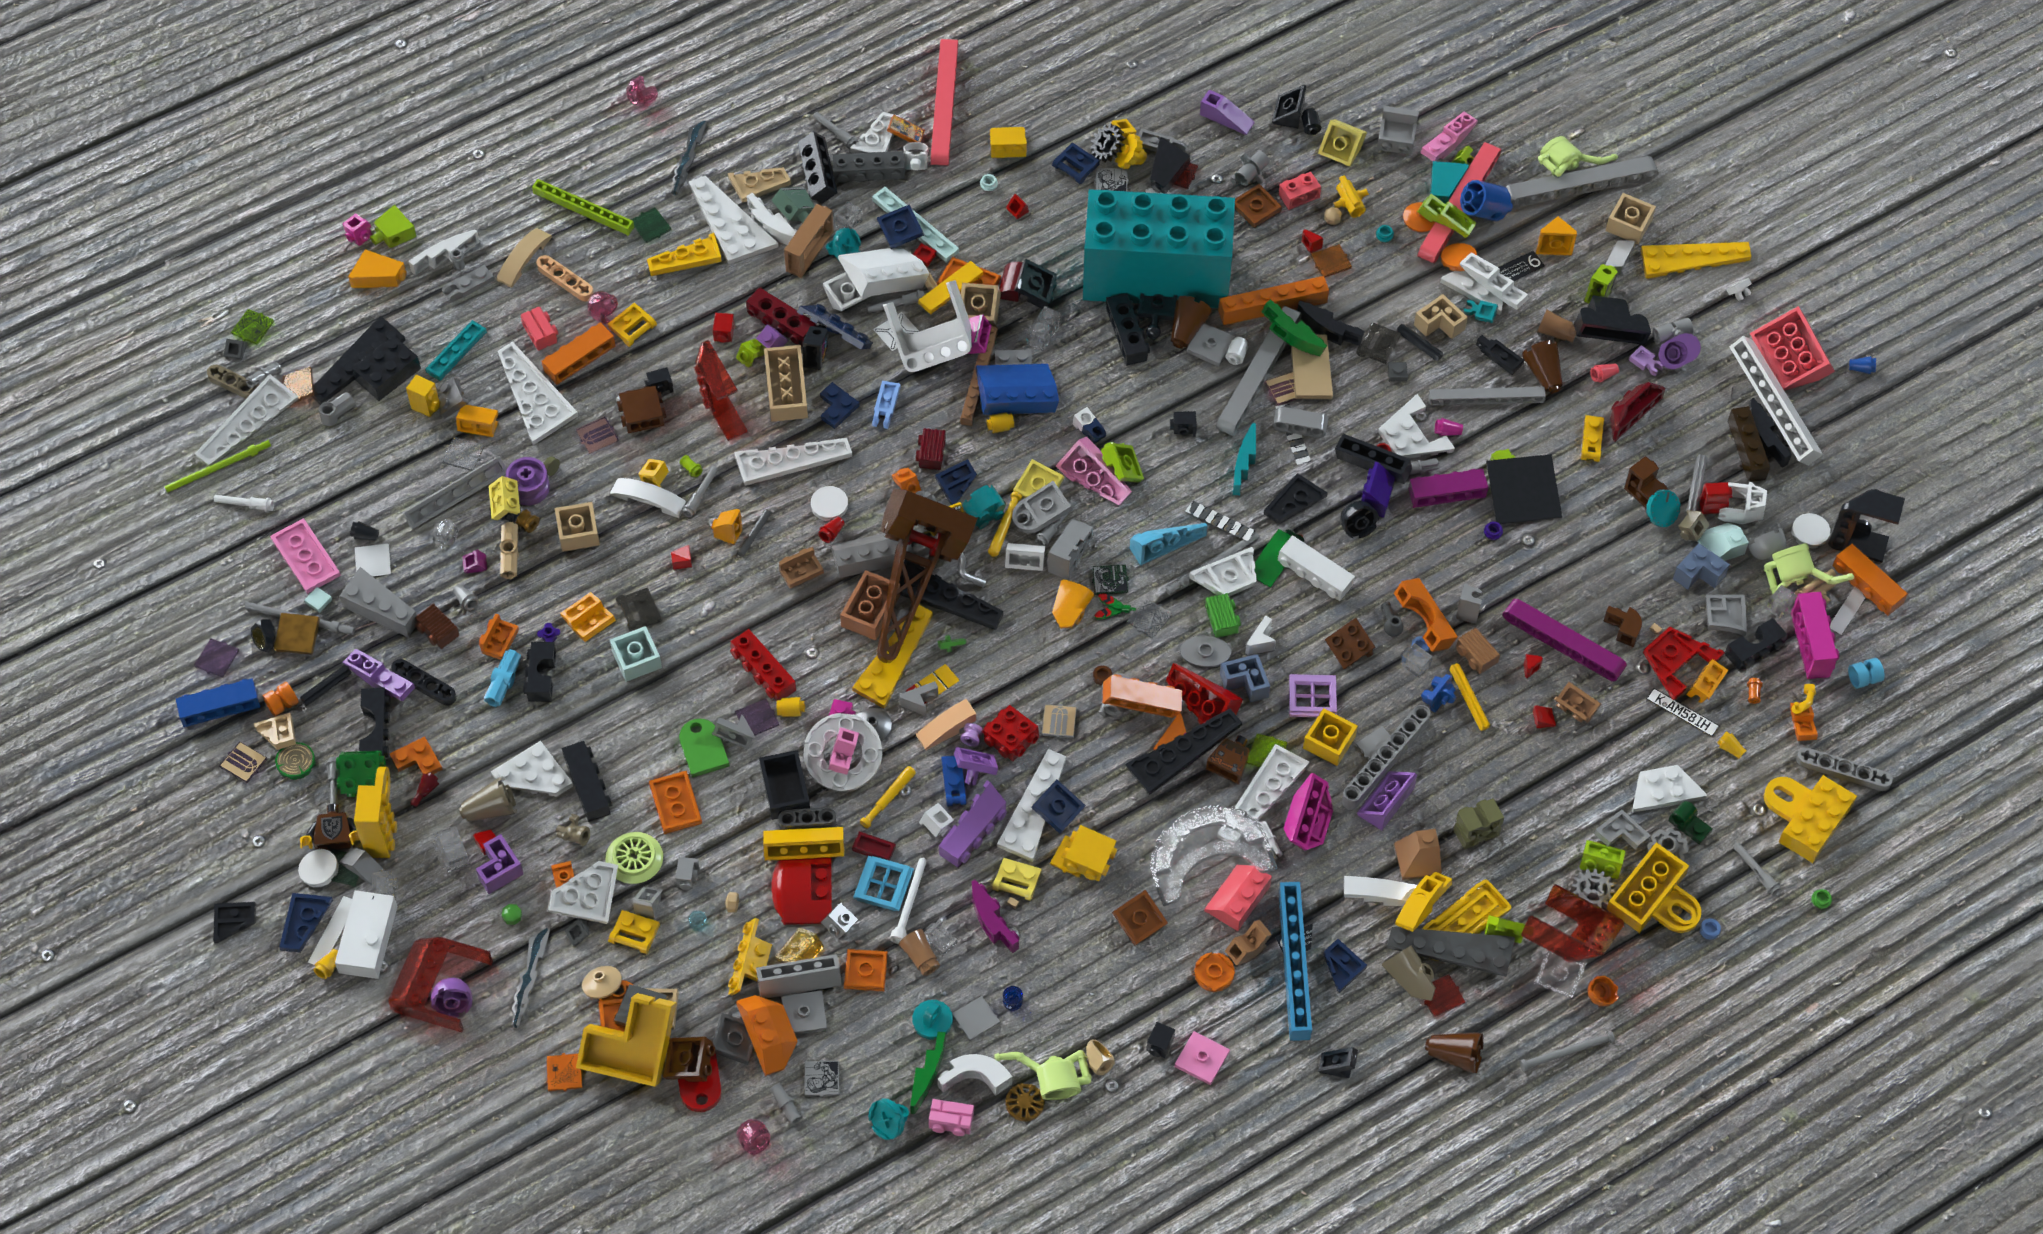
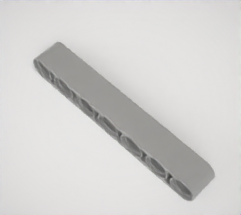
(1382, 764)

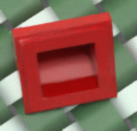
(1017, 207)
(1532, 664)

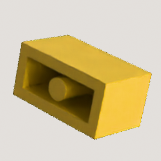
(423, 396)

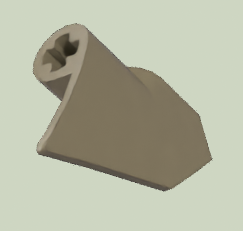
(1411, 973)

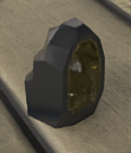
(263, 635)

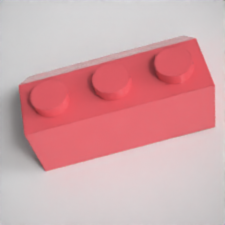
(1239, 895)

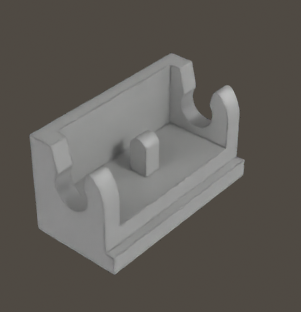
(1468, 605)

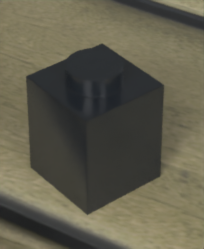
(1160, 1040)

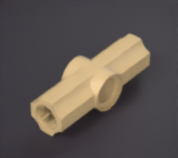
(509, 559)

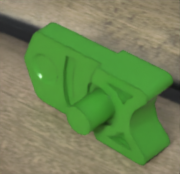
(948, 643)

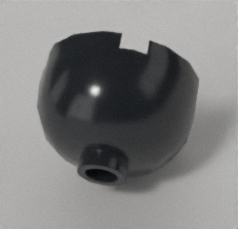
(1359, 519)

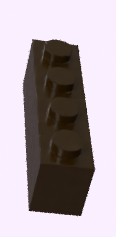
(1748, 444)

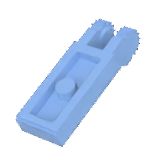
(886, 402)

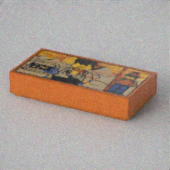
(905, 129)

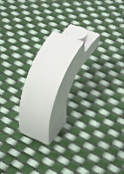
(976, 1067)

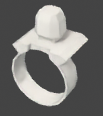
(918, 161)

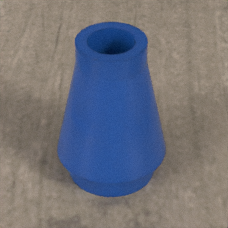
(1863, 365)

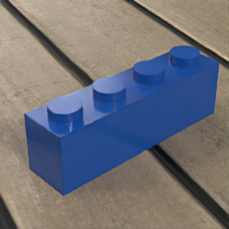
(217, 702)

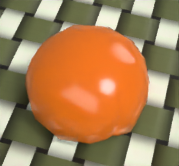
(1602, 991)

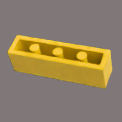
(803, 843)

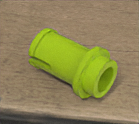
(694, 469)

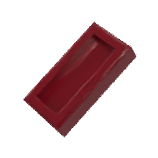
(873, 846)

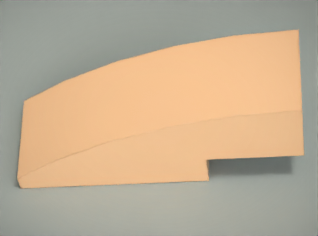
(946, 724)

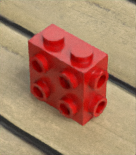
(1011, 733)

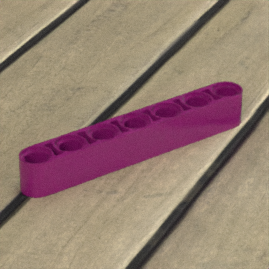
(1564, 640)

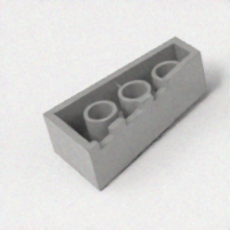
(377, 603)

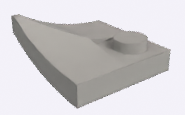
(1726, 613)

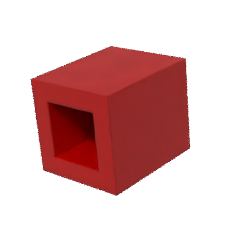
(723, 327)

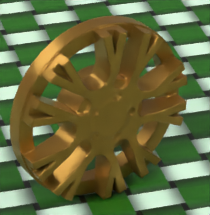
(1024, 1102)

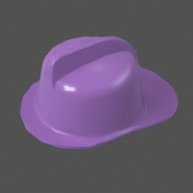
(1679, 351)

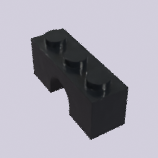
(1744, 654)
(538, 686)

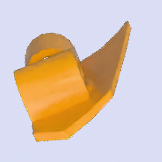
(1071, 603)

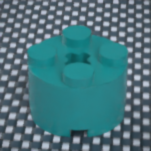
(985, 505)

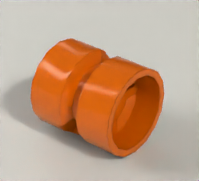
(279, 699)

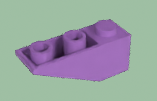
(1223, 111)

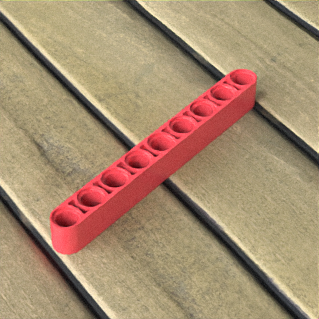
(944, 102)
(1478, 170)

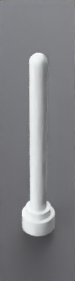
(899, 932)

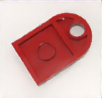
(710, 1089)

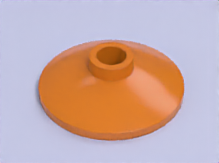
(1415, 220)

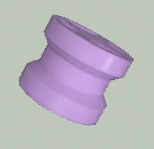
(971, 734)

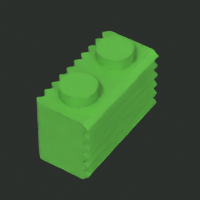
(1222, 615)

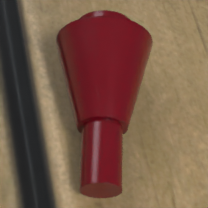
(427, 784)

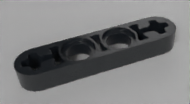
(425, 679)

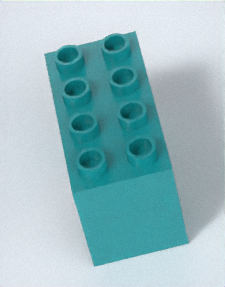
(1158, 246)

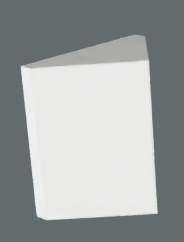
(842, 292)

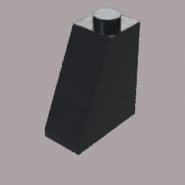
(1167, 166)

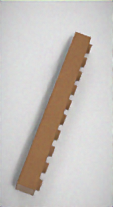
(973, 394)

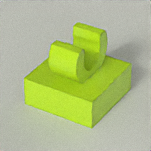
(1463, 156)

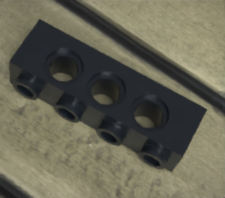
(817, 167)
(1127, 329)

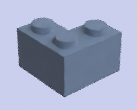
(1701, 564)
(1247, 673)

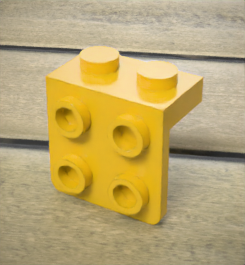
(1008, 142)

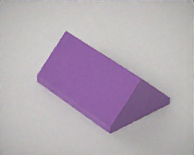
(1387, 798)

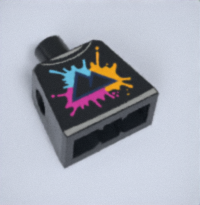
(815, 338)

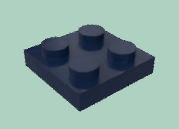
(900, 226)
(1058, 806)

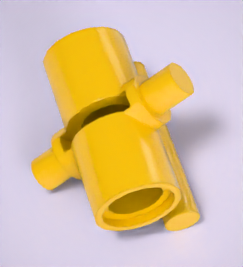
(1350, 198)

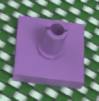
(975, 763)

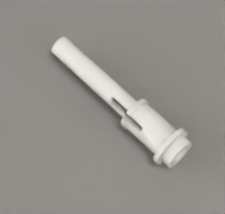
(253, 503)

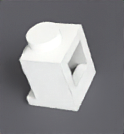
(937, 820)

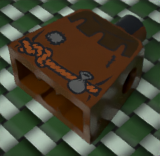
(1229, 759)

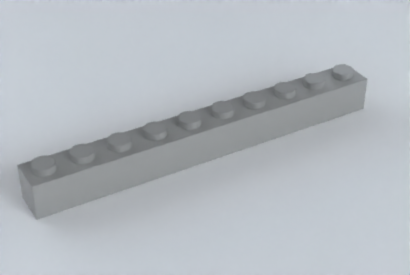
(1486, 396)

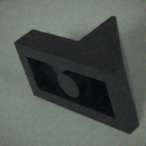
(1338, 1062)

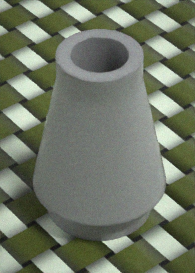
(466, 598)

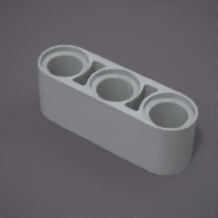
(1300, 422)

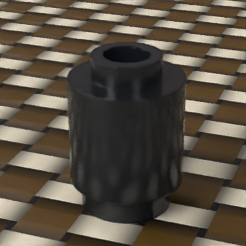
(1311, 121)

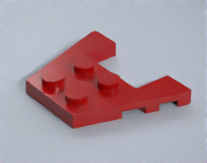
(1673, 651)

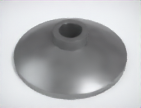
(882, 721)

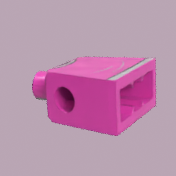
(979, 334)

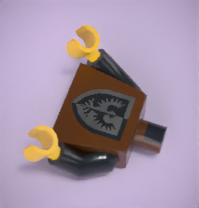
(331, 831)

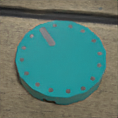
(1663, 508)

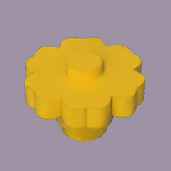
(1131, 152)

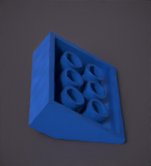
(1017, 389)

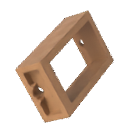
(809, 240)

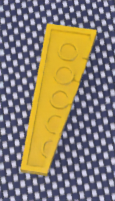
(1665, 259)
(880, 678)

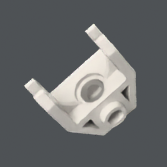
(1754, 506)

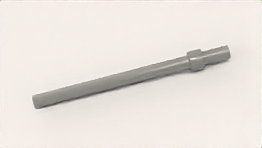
(1183, 581)
(334, 626)

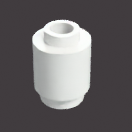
(1237, 350)

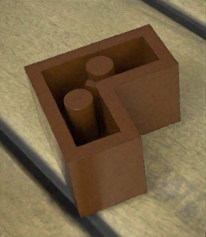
(1642, 481)

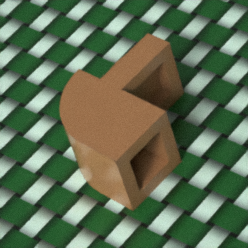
(1249, 945)

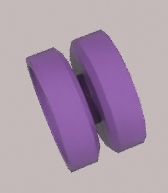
(531, 479)

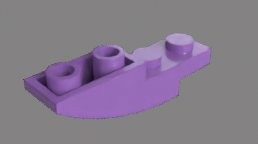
(377, 675)

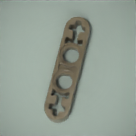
(227, 374)

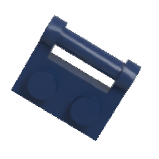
(1079, 159)

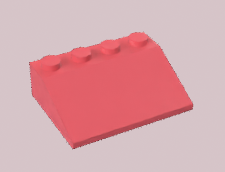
(1792, 350)

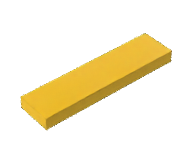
(940, 295)

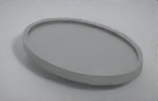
(1205, 651)

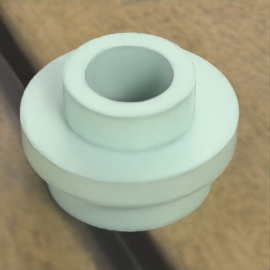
(988, 182)

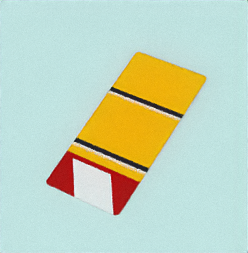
(942, 676)

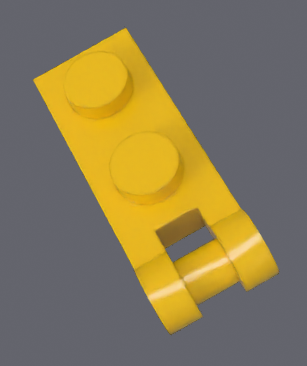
(1592, 438)

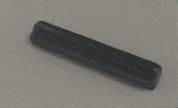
(1420, 342)
(325, 685)

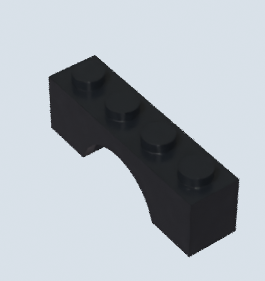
(374, 705)

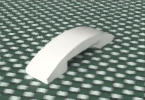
(649, 494)

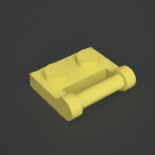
(1019, 874)

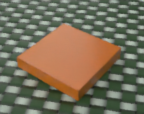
(865, 970)

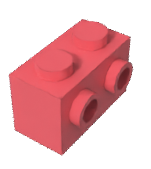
(1299, 190)

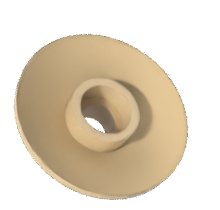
(601, 982)

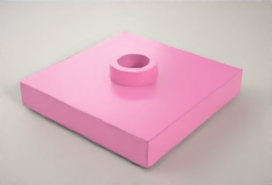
(1202, 1058)

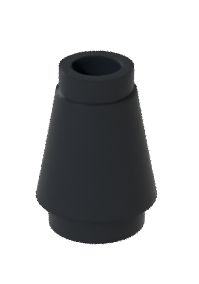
(363, 531)

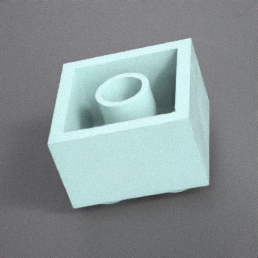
(635, 653)

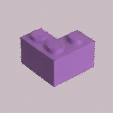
(502, 865)

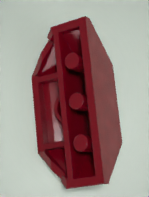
(1634, 407)

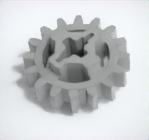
(1593, 887)

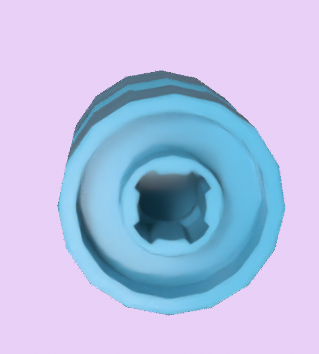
(1868, 672)

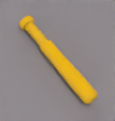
(1003, 527)
(900, 782)

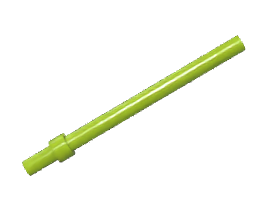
(251, 450)

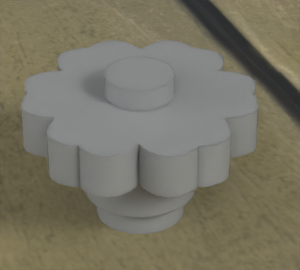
(1671, 841)

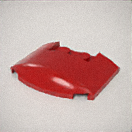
(802, 890)

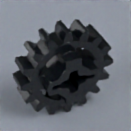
(1107, 142)

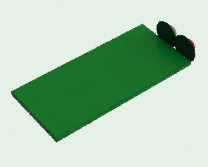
(1267, 564)

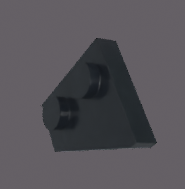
(232, 918)

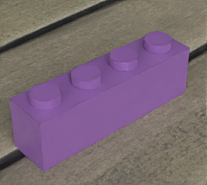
(973, 826)

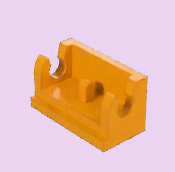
(477, 420)
(1708, 681)

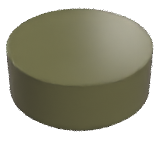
(552, 465)

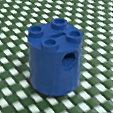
(1485, 200)

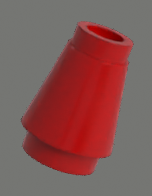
(830, 530)

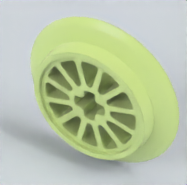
(638, 875)

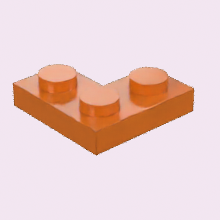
(417, 753)

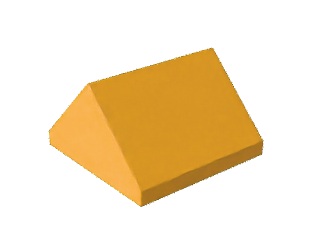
(1556, 238)

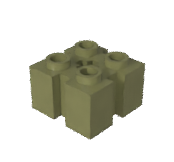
(1478, 823)

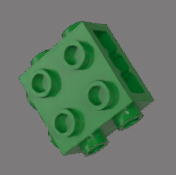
(358, 769)

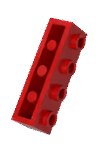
(762, 665)

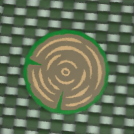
(295, 761)

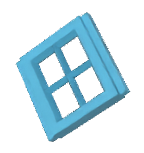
(900, 888)

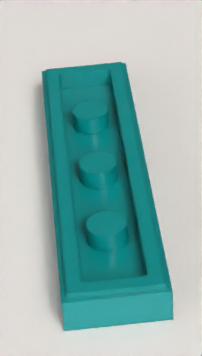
(455, 350)

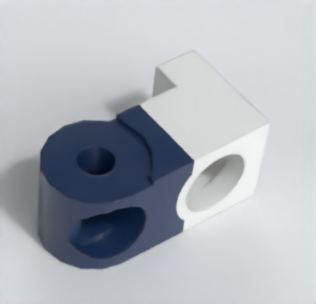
(1089, 425)

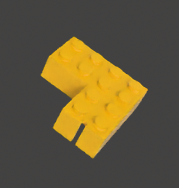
(637, 1052)

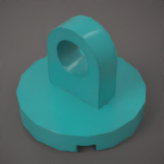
(844, 242)
(932, 1017)
(888, 1118)

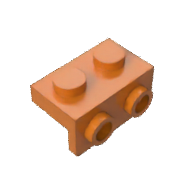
(497, 637)

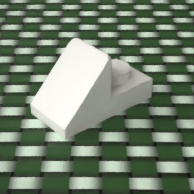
(1260, 640)

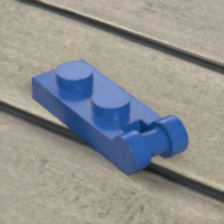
(953, 781)

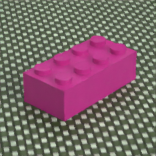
(1814, 635)

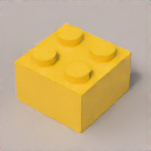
(1330, 737)

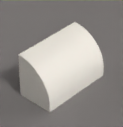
(1025, 556)

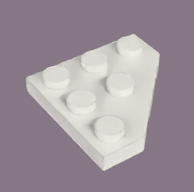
(534, 772)
(586, 894)

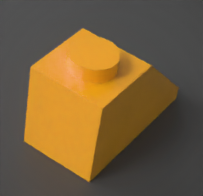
(728, 526)

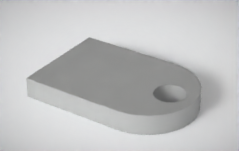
(1041, 509)

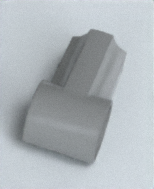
(332, 410)

